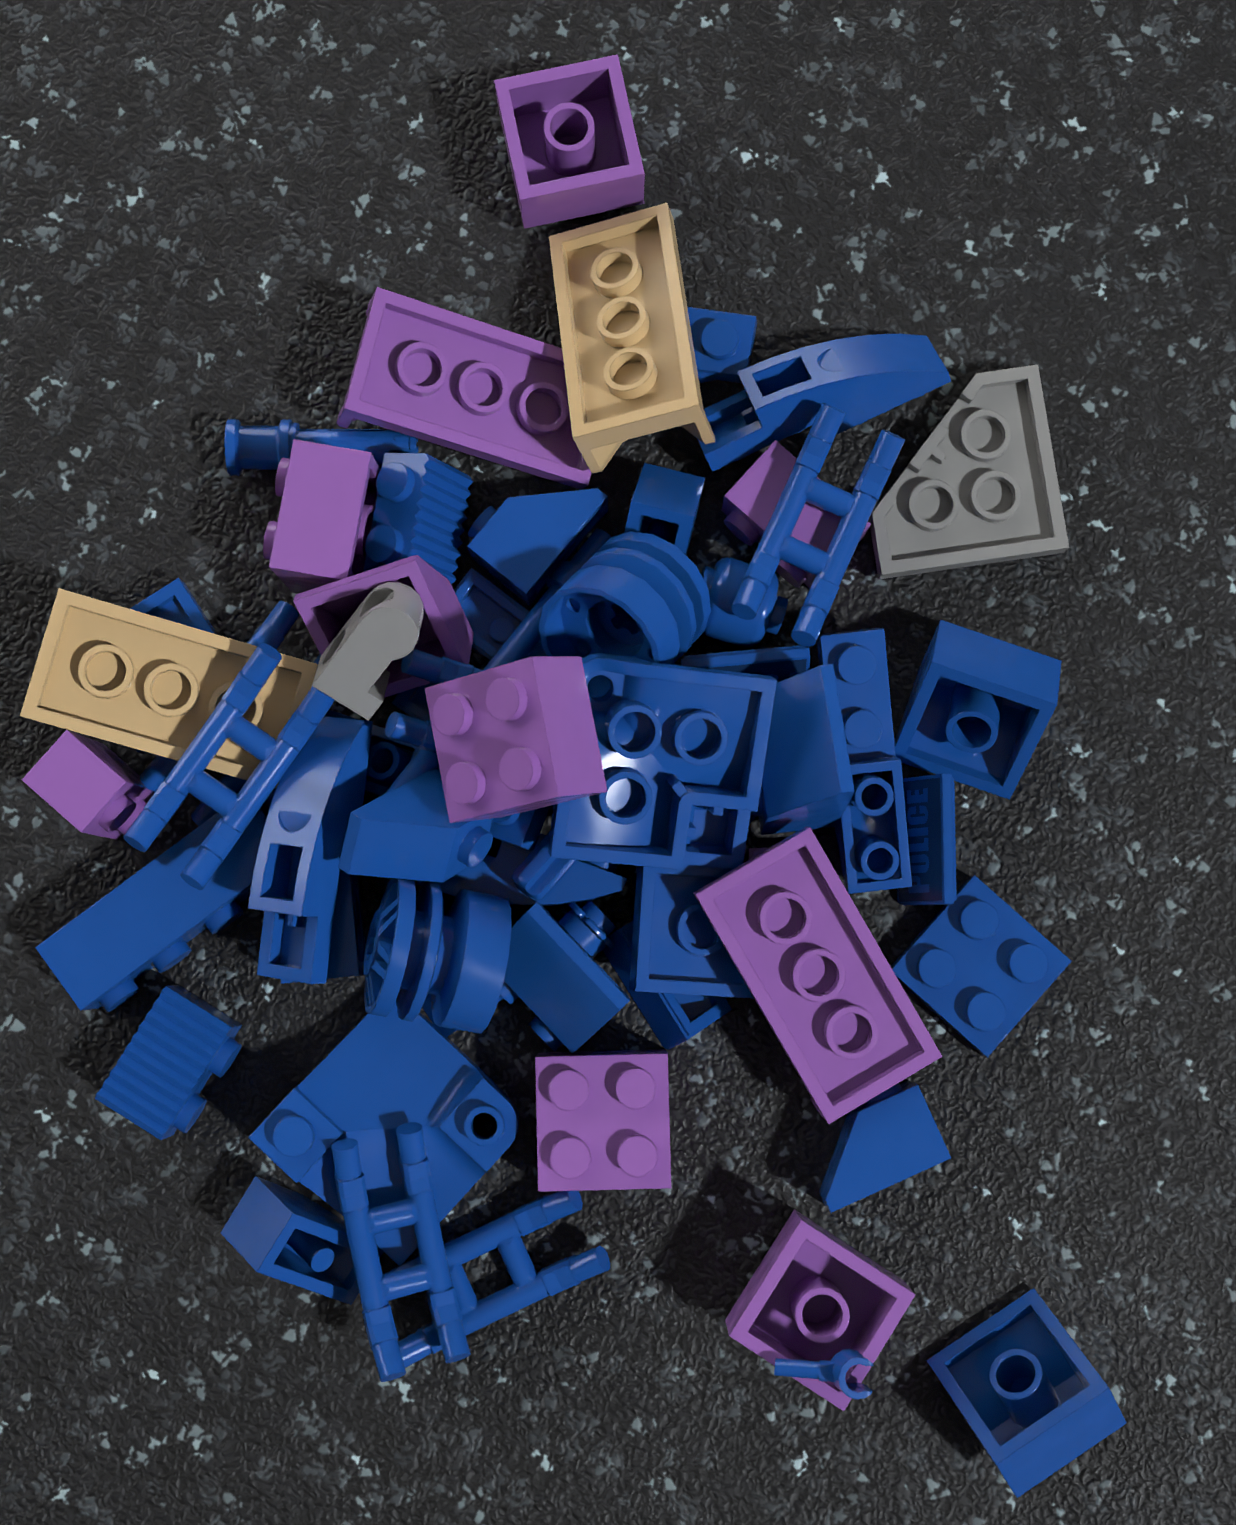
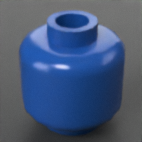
(723, 584)

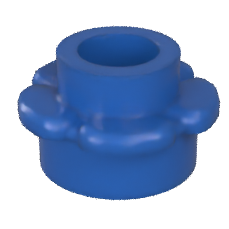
(588, 927)

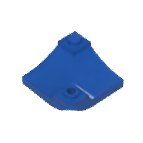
(677, 764)
(367, 1088)

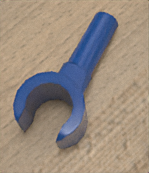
(828, 1371)

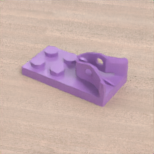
(464, 388)
(817, 974)

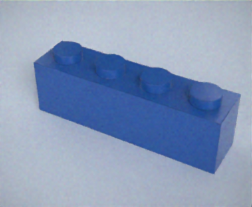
(150, 920)

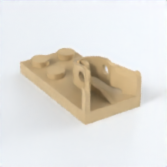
(625, 333)
(150, 681)

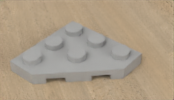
(977, 485)

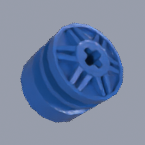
(630, 601)
(452, 957)

